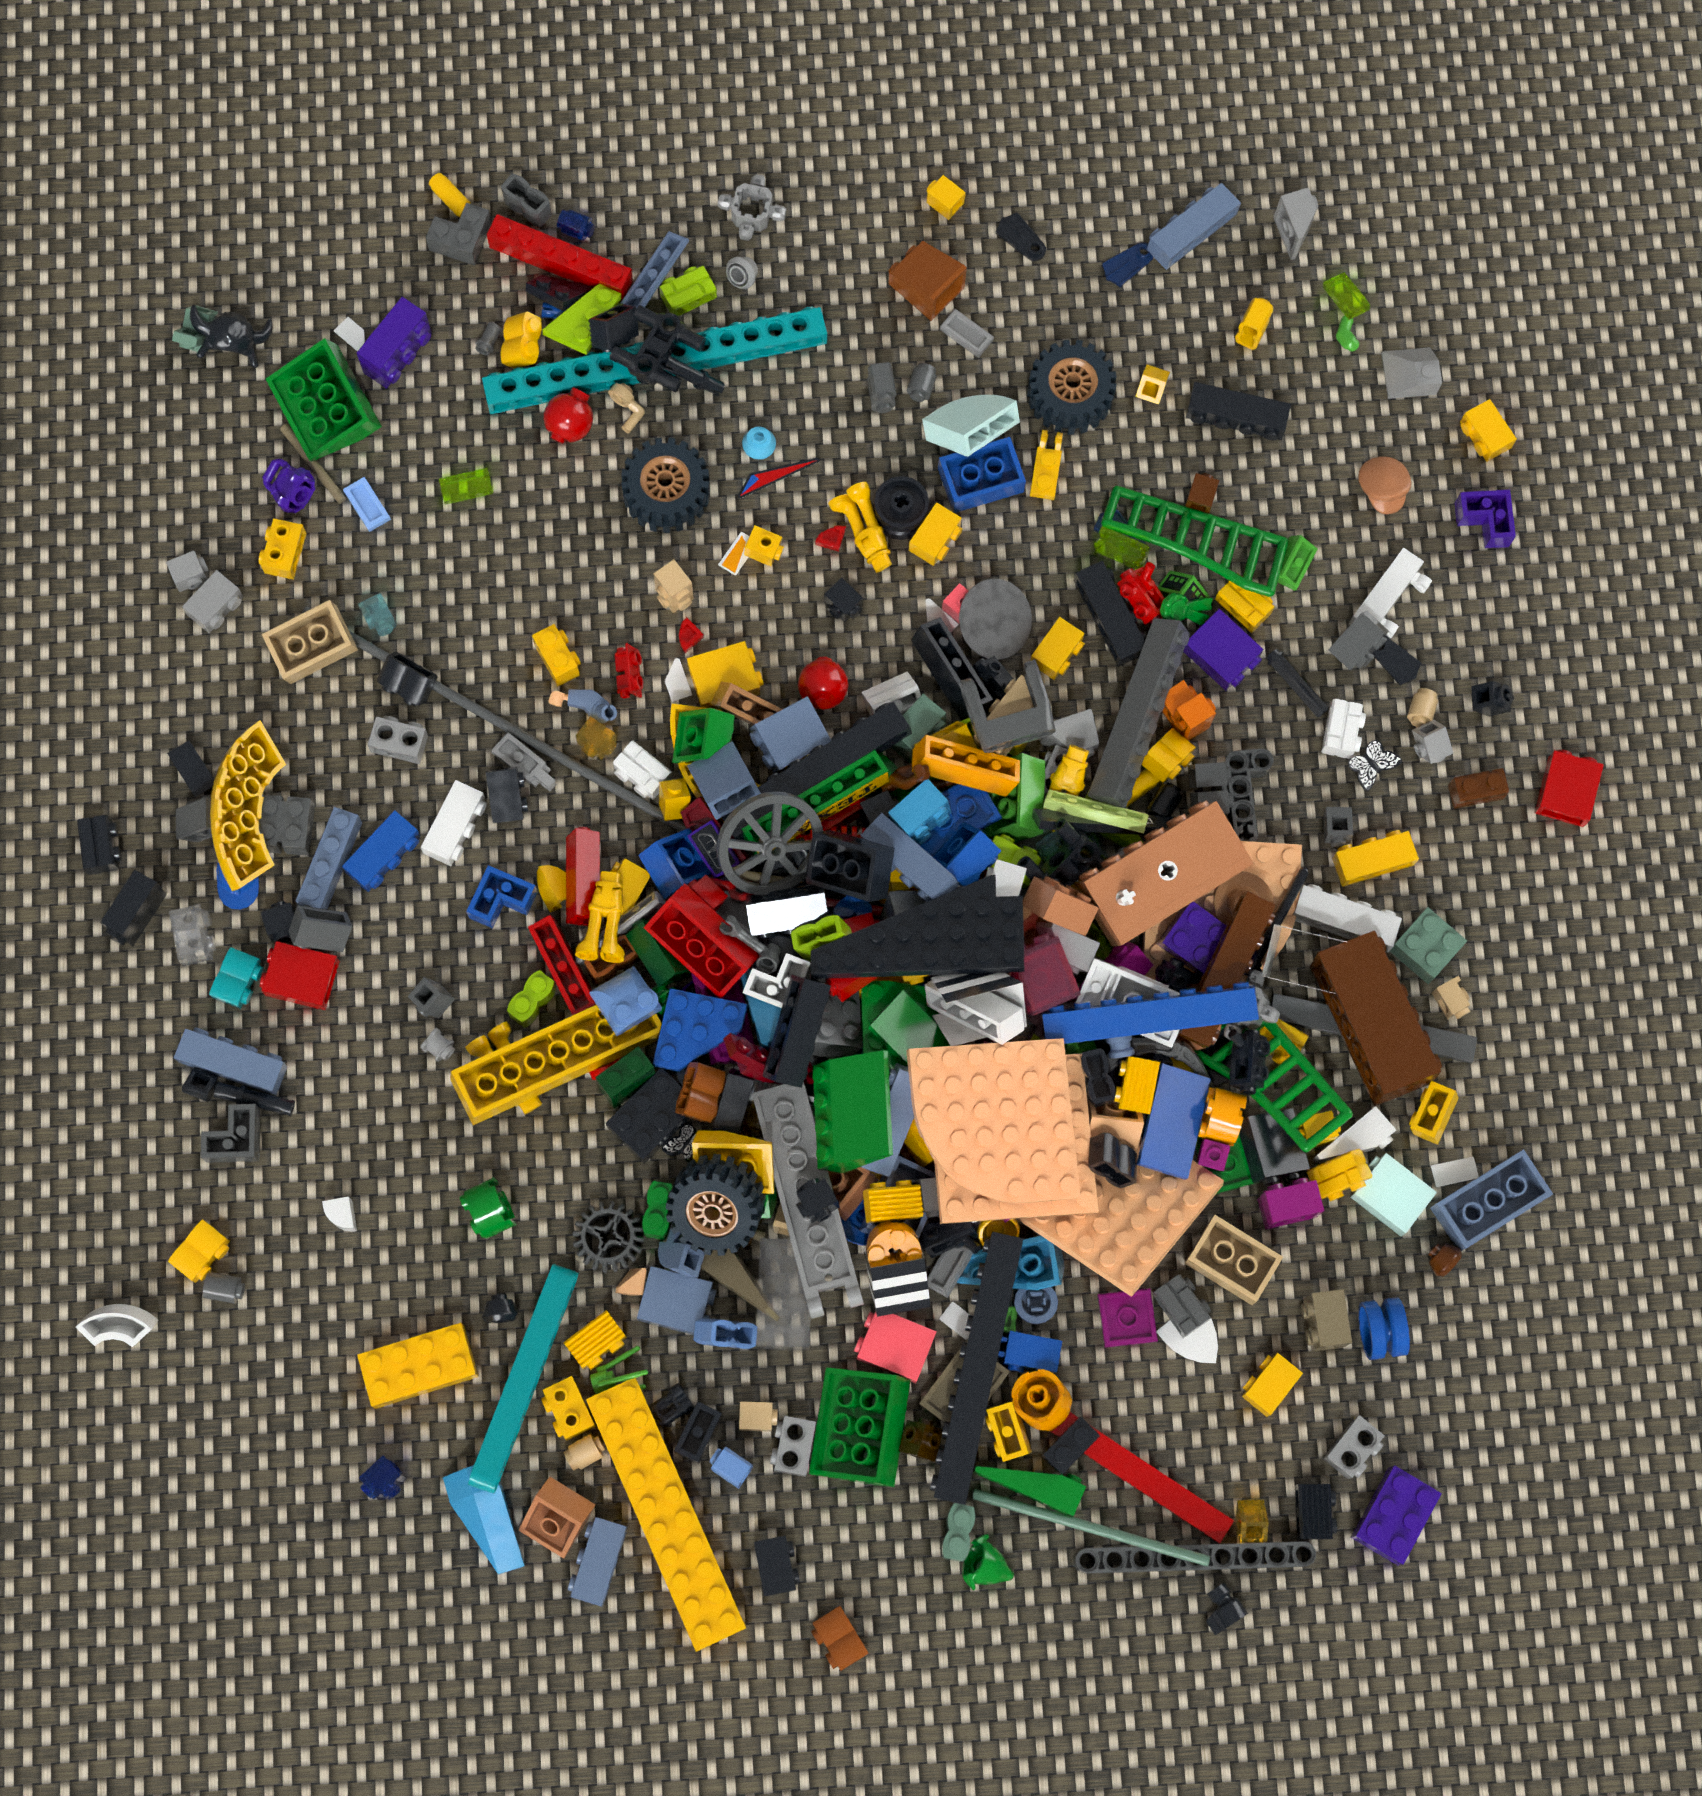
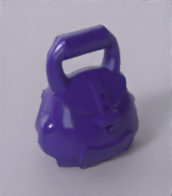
(292, 486)

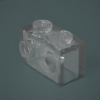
(192, 934)

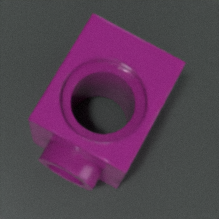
(1212, 1154)

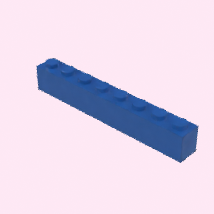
(1153, 1014)

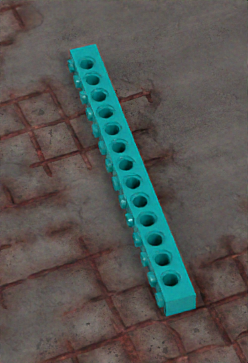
(598, 380)

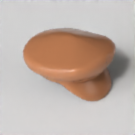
(1385, 483)

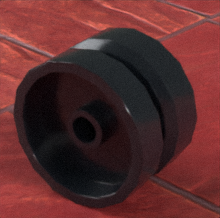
(901, 507)

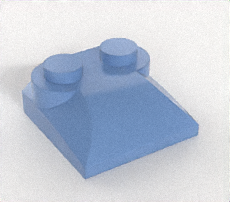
(626, 1001)

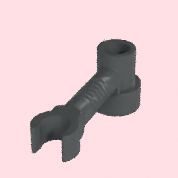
(768, 955)

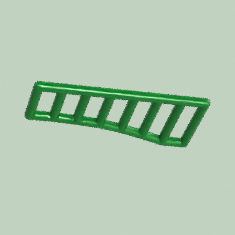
(1201, 555)
(1274, 1108)

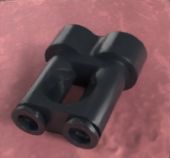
(680, 1400)

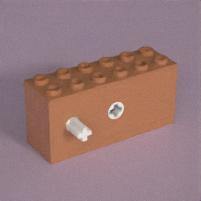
(1196, 857)

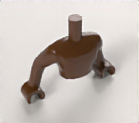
(906, 779)

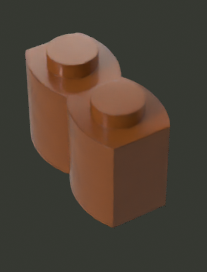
(603, 971)
(700, 1092)
(839, 1638)

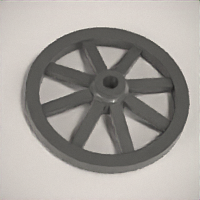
(767, 842)

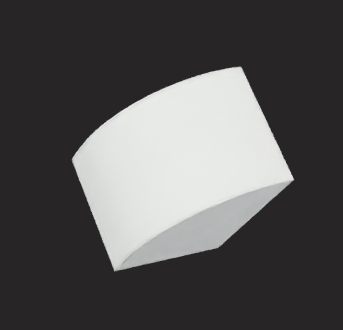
(341, 1213)

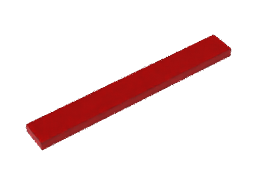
(1154, 1484)

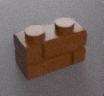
(1478, 788)

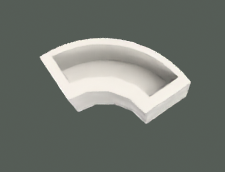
(117, 1322)

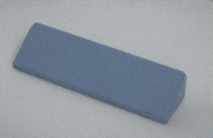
(655, 270)

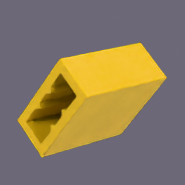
(725, 664)

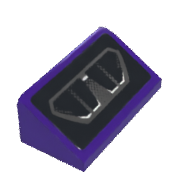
(705, 842)

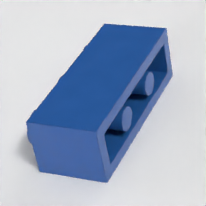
(382, 851)

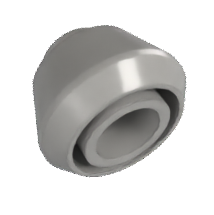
(741, 272)

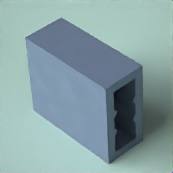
(789, 734)
(724, 780)
(675, 1300)

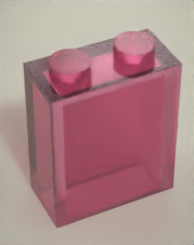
(1046, 975)

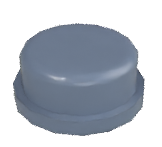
(1036, 1305)

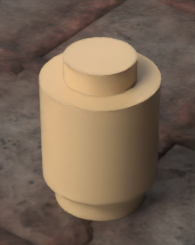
(1422, 707)
(584, 1452)

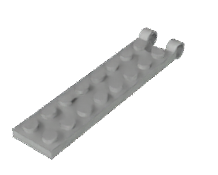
(817, 1246)

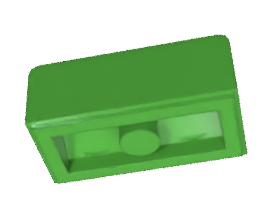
(1296, 561)

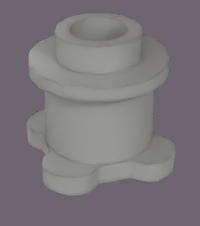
(438, 1045)

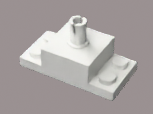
(1110, 982)

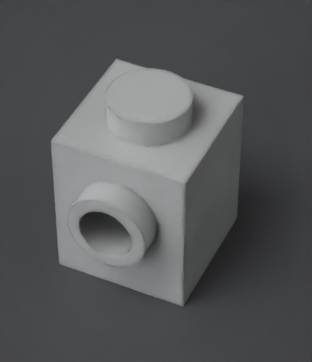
(188, 571)
(1432, 742)

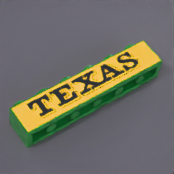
(830, 795)

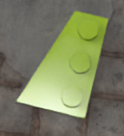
(573, 326)

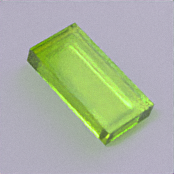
(1346, 295)
(466, 486)

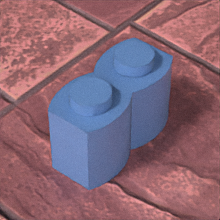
(725, 1333)
(730, 1466)

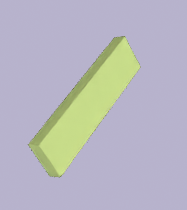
(1096, 811)

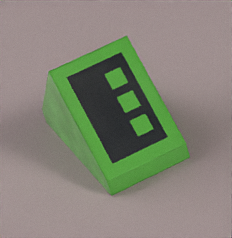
(1183, 584)

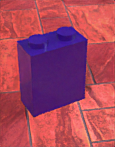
(1223, 650)

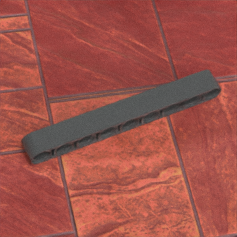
(1234, 1561)

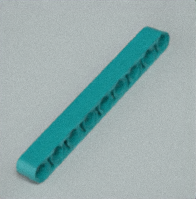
(523, 1379)

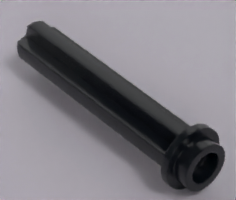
(1296, 682)

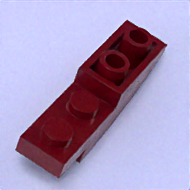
(753, 1059)

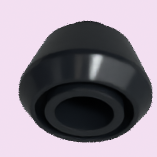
(500, 1310)

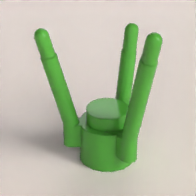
(605, 1380)

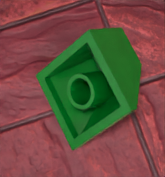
(701, 734)

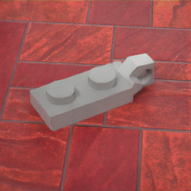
(515, 753)

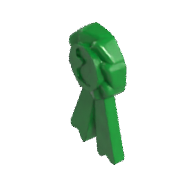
(1178, 608)

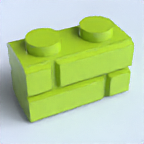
(687, 291)

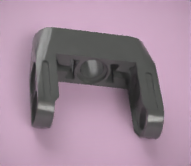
(1015, 727)

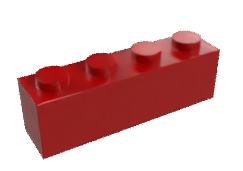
(562, 964)

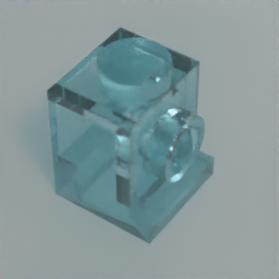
(378, 615)

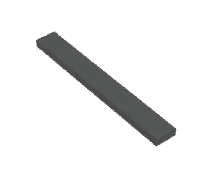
(1319, 1018)

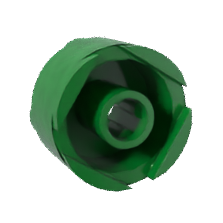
(488, 1209)

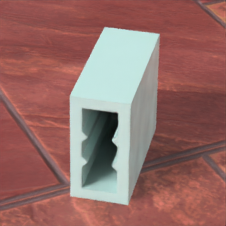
(1393, 1194)

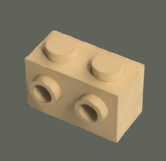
(673, 587)

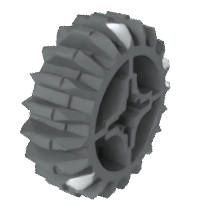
(612, 1225)

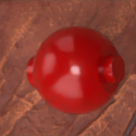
(568, 416)
(823, 683)

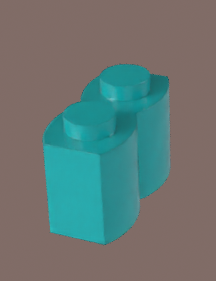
(236, 977)

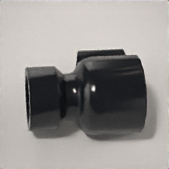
(1228, 1609)

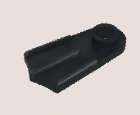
(1021, 237)
(1397, 662)

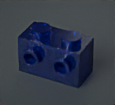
(382, 1479)

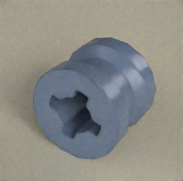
(1120, 1047)

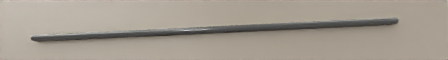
(531, 740)

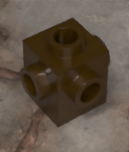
(921, 1439)

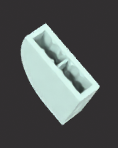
(970, 422)

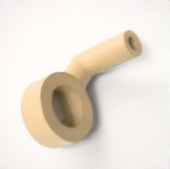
(623, 396)

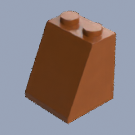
(928, 279)

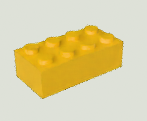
(417, 1365)

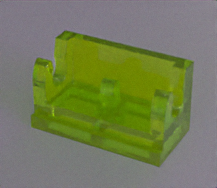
(1121, 548)

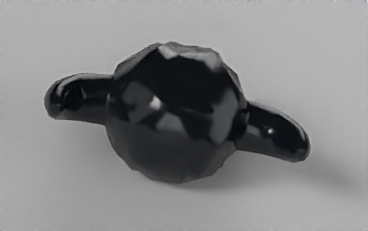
(229, 333)

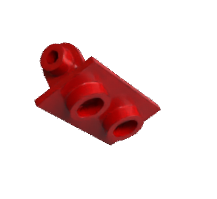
(628, 660)

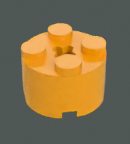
(1222, 1116)
(895, 1236)
(1045, 1413)

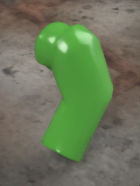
(1345, 336)

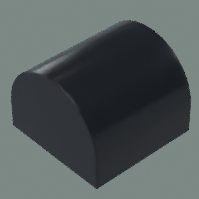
(200, 1084)

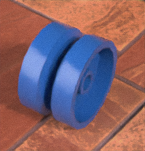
(1383, 1328)

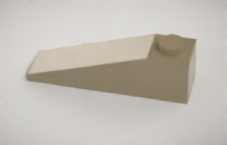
(735, 1276)

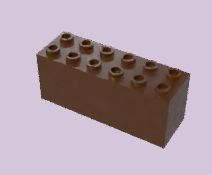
(1375, 1018)

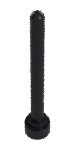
(1279, 917)

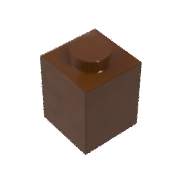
(1202, 492)

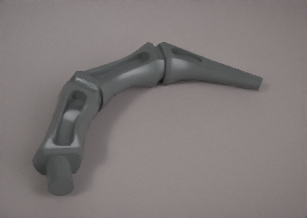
(1180, 1051)

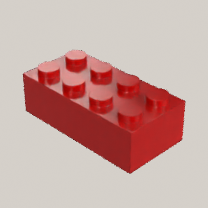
(693, 937)

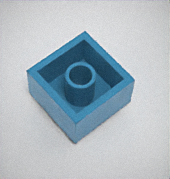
(921, 812)

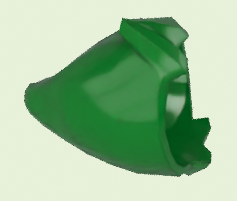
(985, 1564)

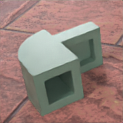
(187, 335)

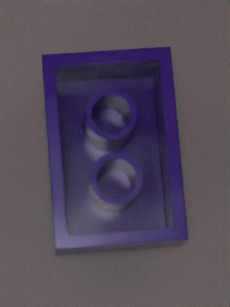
(394, 343)
(1192, 937)
(1396, 1515)

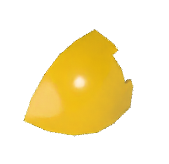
(552, 886)

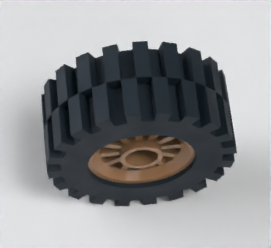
(1065, 412)
(665, 511)
(719, 1186)

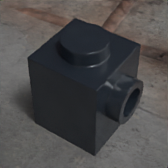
(843, 601)

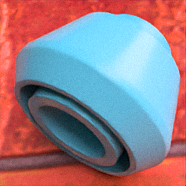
(759, 443)

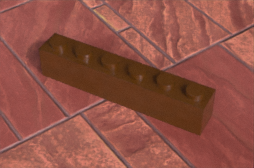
(1233, 955)

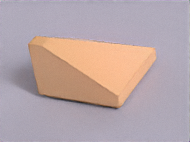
(633, 1282)

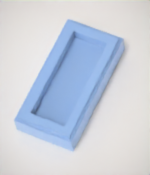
(366, 504)

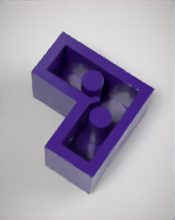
(1492, 511)

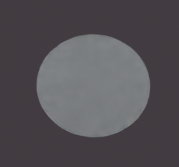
(995, 618)

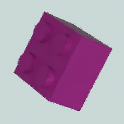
(1290, 1204)

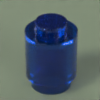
(575, 224)

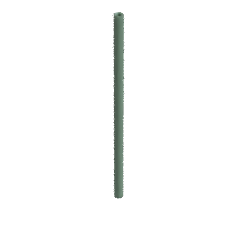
(1091, 1527)

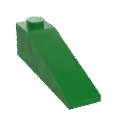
(1047, 1489)

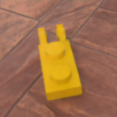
(1046, 468)

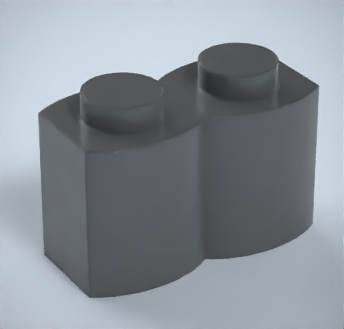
(526, 200)
(881, 387)

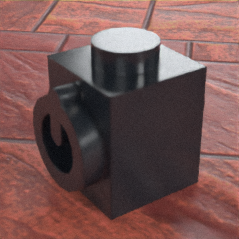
(1491, 698)
(278, 921)
(816, 1200)

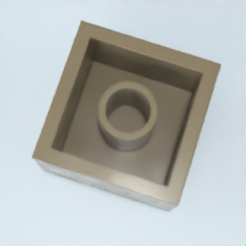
(1326, 1320)

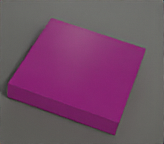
(1127, 1318)

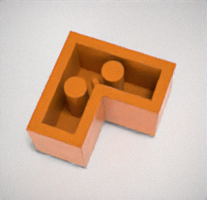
(1187, 711)

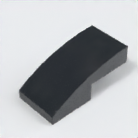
(191, 768)

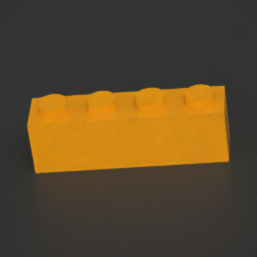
(967, 765)

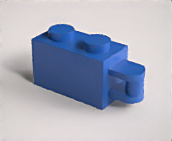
(1030, 1352)

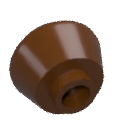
(1444, 1258)

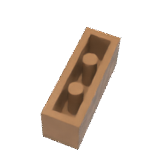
(742, 704)

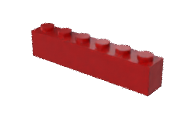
(557, 256)

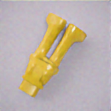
(872, 539)
(1070, 772)
(608, 904)
(499, 1038)

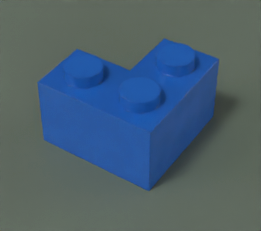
(500, 890)

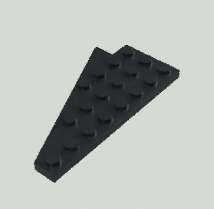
(945, 936)

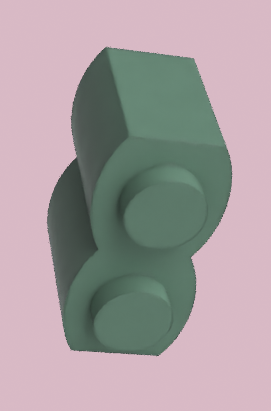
(957, 1540)

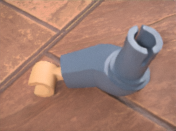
(587, 700)

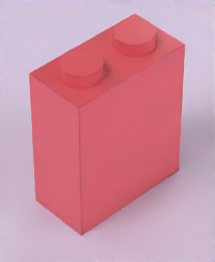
(895, 1345)

